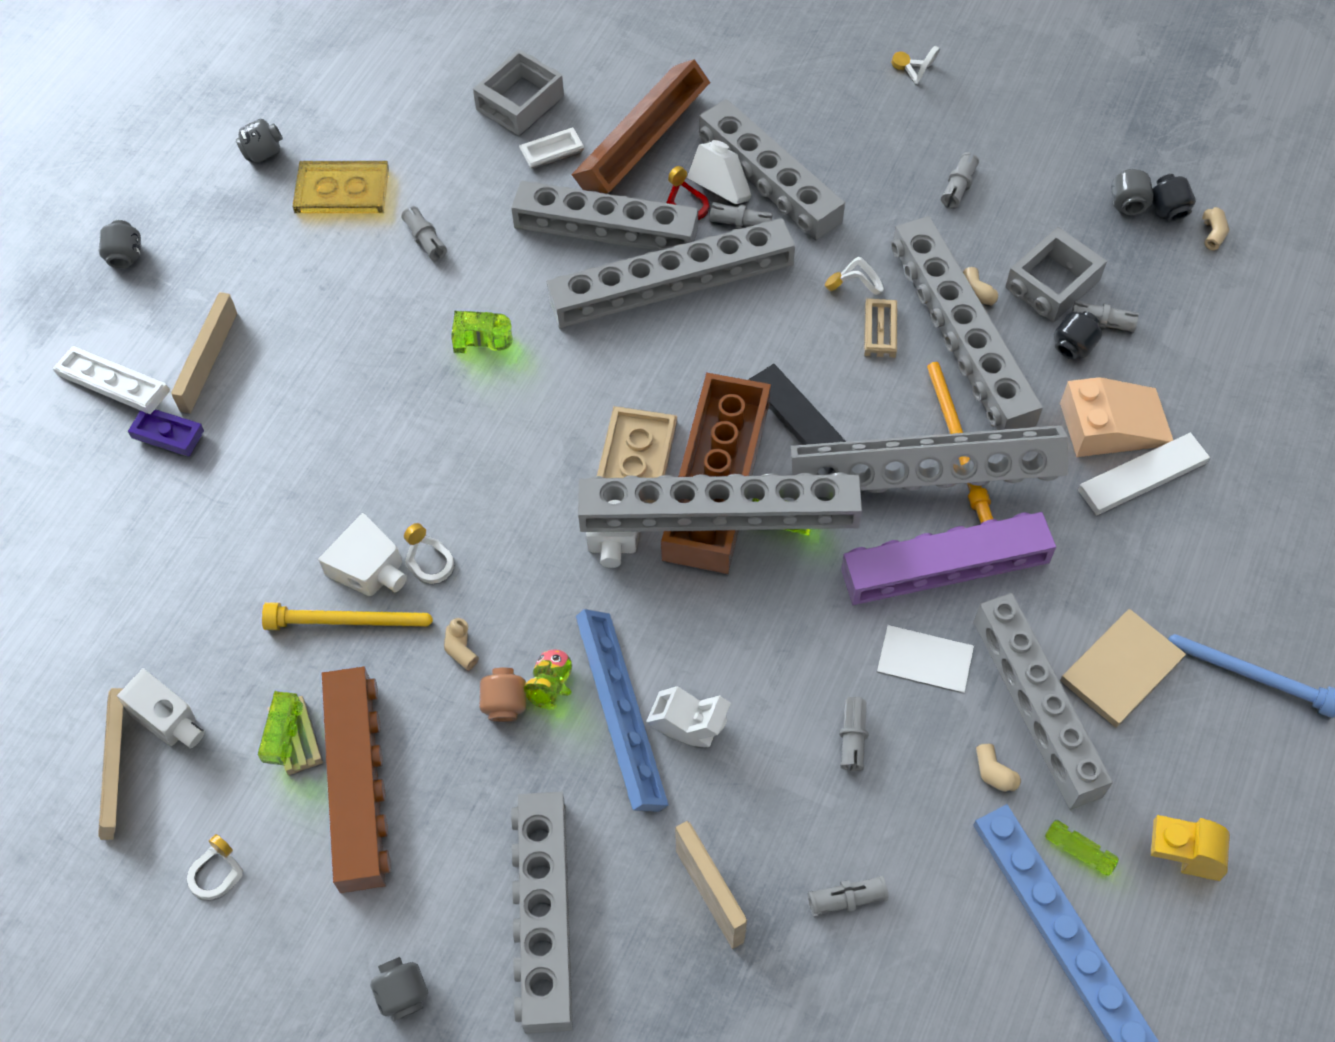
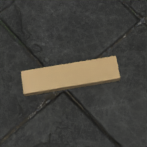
(204, 353)
(111, 763)

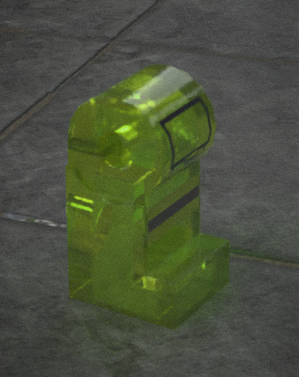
(481, 330)

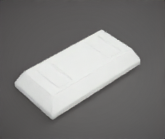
(552, 148)

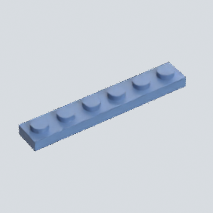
(621, 712)

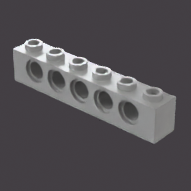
(774, 170)
(603, 217)
(1042, 702)
(553, 1010)

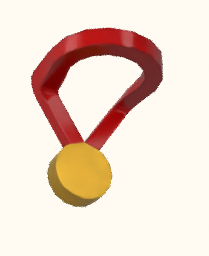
(676, 178)

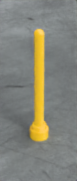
(277, 616)

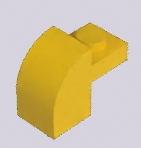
(1198, 845)

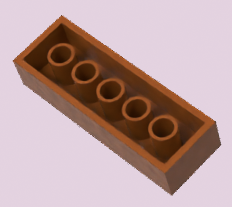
(720, 444)

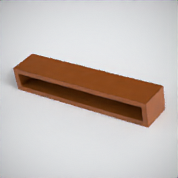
(641, 128)
(354, 780)

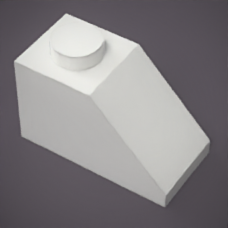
(720, 172)

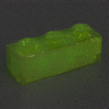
(280, 728)

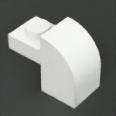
(687, 718)

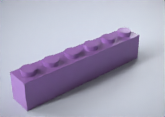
(947, 557)

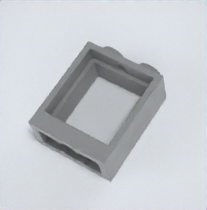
(505, 112)
(1070, 254)

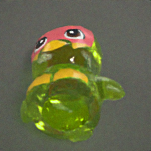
(548, 678)

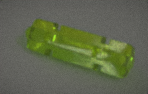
(1082, 847)

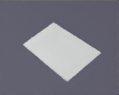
(925, 658)

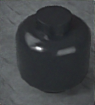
(1173, 197)
(1077, 335)

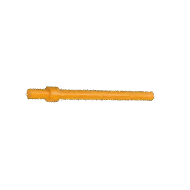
(978, 496)

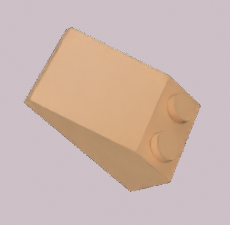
(1113, 416)

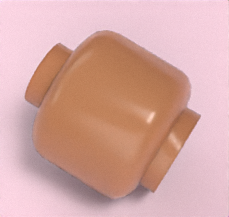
(502, 695)

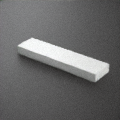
(111, 379)
(1143, 473)

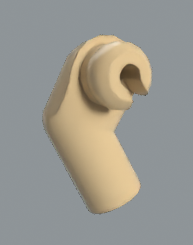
(1220, 228)
(984, 291)
(456, 644)
(994, 772)

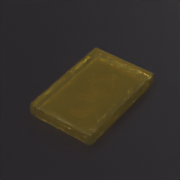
(341, 187)

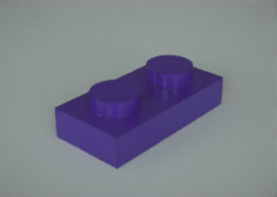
(166, 431)

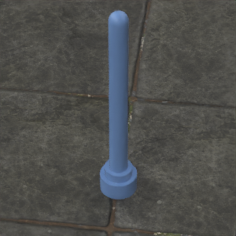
(1321, 698)

